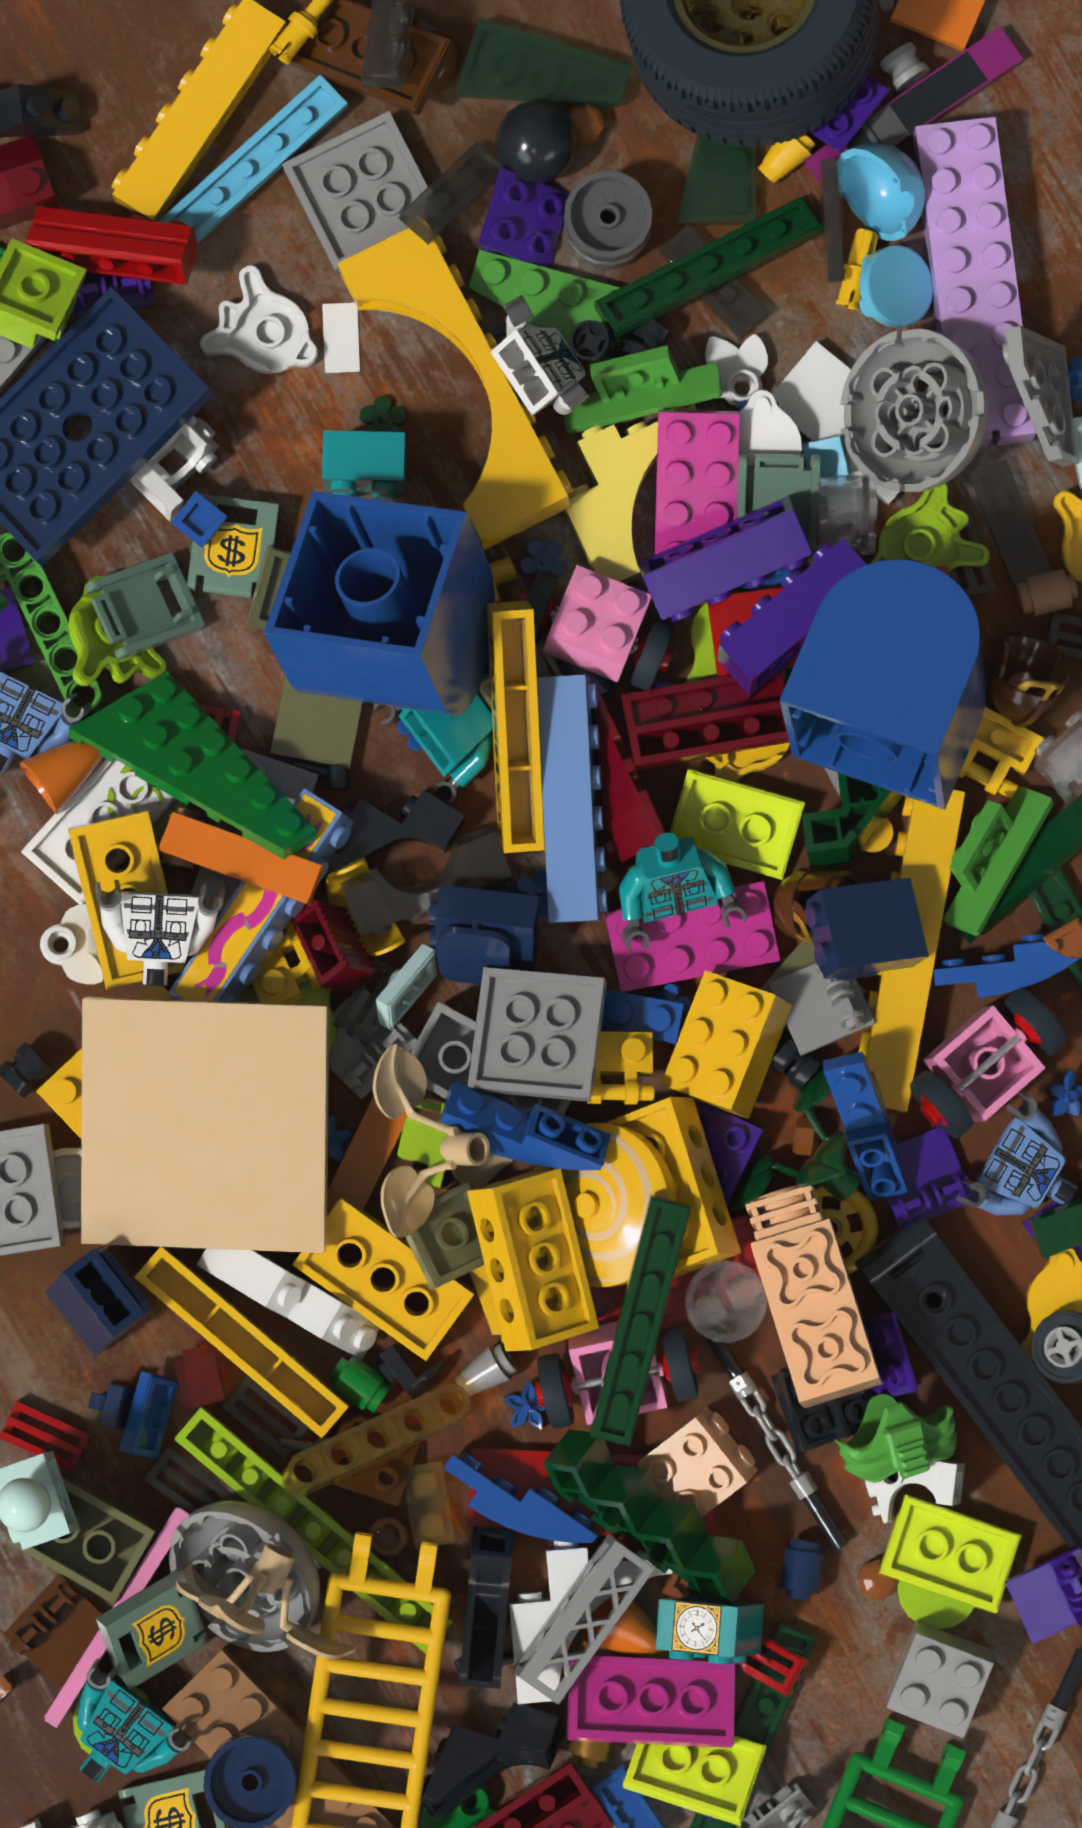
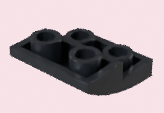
(822, 1422)

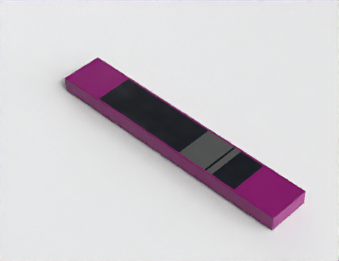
(932, 96)

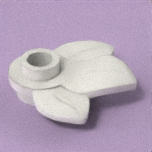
(738, 365)
(81, 957)

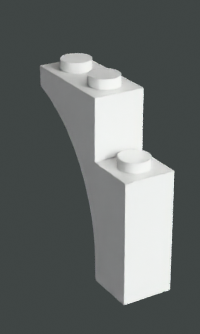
(292, 1298)

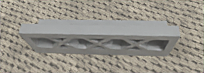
(570, 1610)

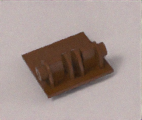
(383, 1479)
(55, 1630)

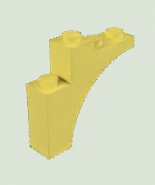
(604, 513)

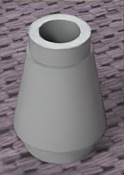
(487, 1370)

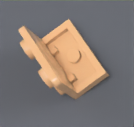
(700, 1463)

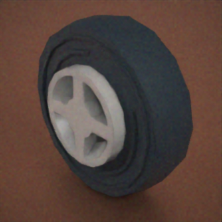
(1053, 1350)

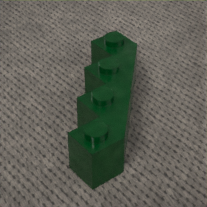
(841, 833)
(666, 1530)

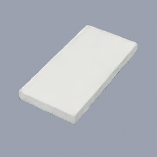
(813, 401)
(52, 846)

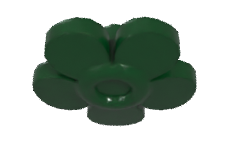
(380, 417)

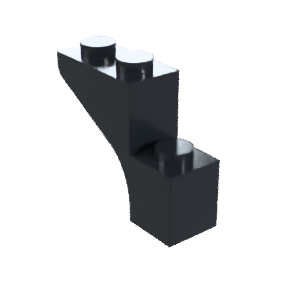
(39, 112)
(373, 831)
(486, 1607)
(472, 1758)

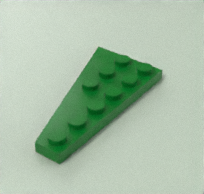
(192, 759)

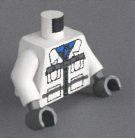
(539, 363)
(158, 926)

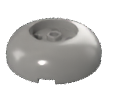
(890, 413)
(223, 1547)

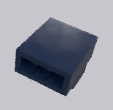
(865, 929)
(483, 930)
(98, 1299)

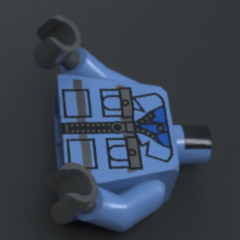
(32, 720)
(1021, 1166)

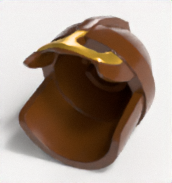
(1024, 678)
(792, 893)

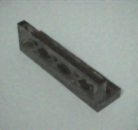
(388, 43)

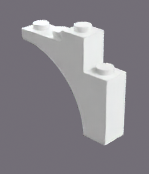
(531, 1611)

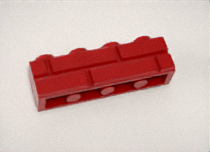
(116, 244)

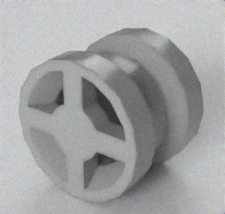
(904, 66)

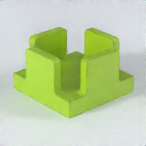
(36, 293)
(422, 1143)

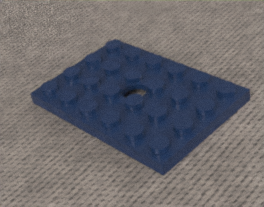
(136, 399)

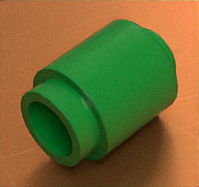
(359, 1383)

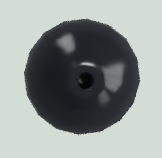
(536, 141)

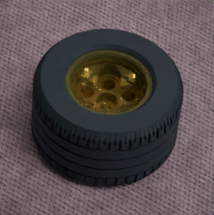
(756, 90)

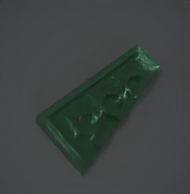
(531, 68)
(719, 186)

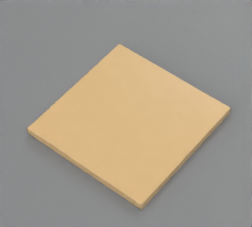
(204, 1124)

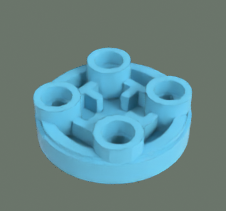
(895, 286)

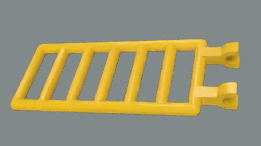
(426, 1678)

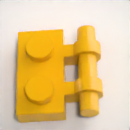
(1005, 743)
(276, 980)
(626, 1056)

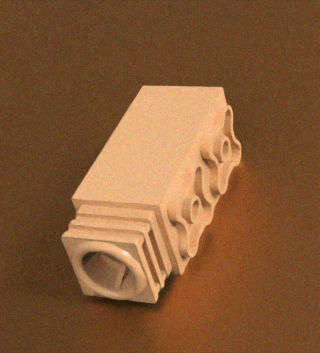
(811, 1296)

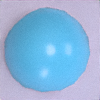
(882, 188)

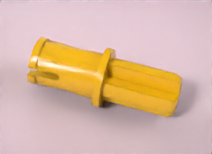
(863, 245)

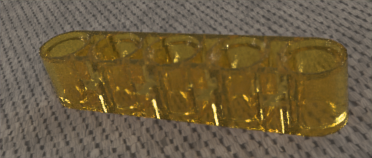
(362, 1453)

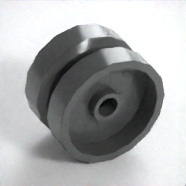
(607, 196)

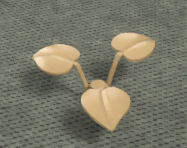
(405, 1197)
(268, 1575)

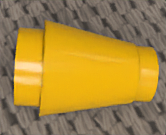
(785, 157)

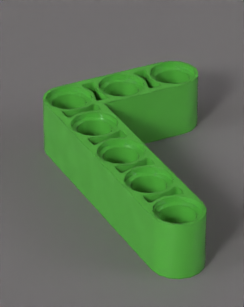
(38, 608)

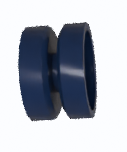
(256, 1755)

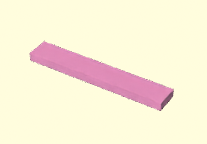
(97, 1647)

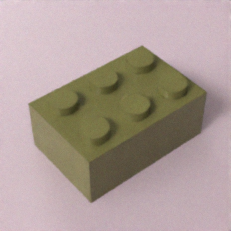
(103, 1549)

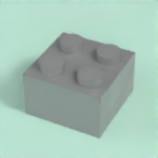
(939, 1679)

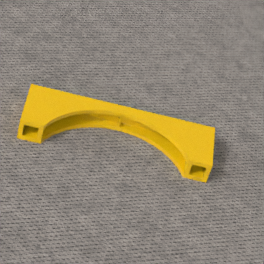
(518, 478)

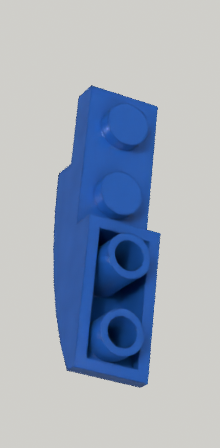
(996, 976)
(643, 1014)
(866, 1125)
(524, 1136)
(532, 1515)

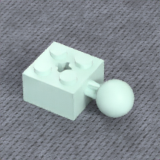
(35, 1501)

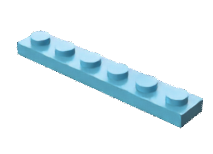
(259, 158)

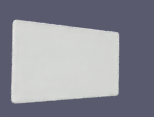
(341, 337)

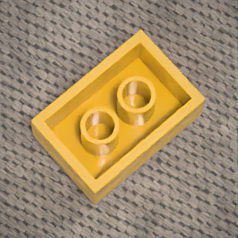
(726, 1044)

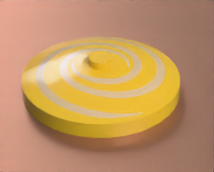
(613, 1201)

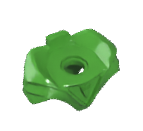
(897, 1440)

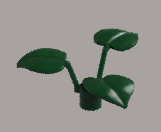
(823, 1169)

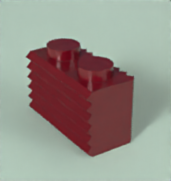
(332, 946)

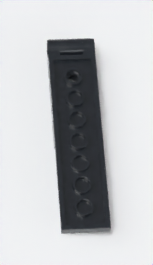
(983, 1369)

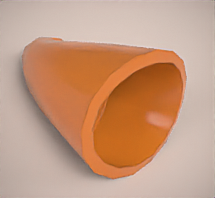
(61, 771)
(631, 1635)

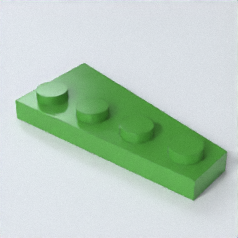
(553, 296)

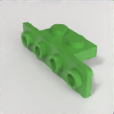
(640, 387)
(992, 856)

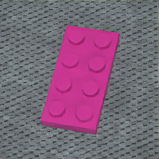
(695, 473)
(695, 942)
(653, 1702)

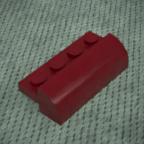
(702, 720)
(554, 1801)

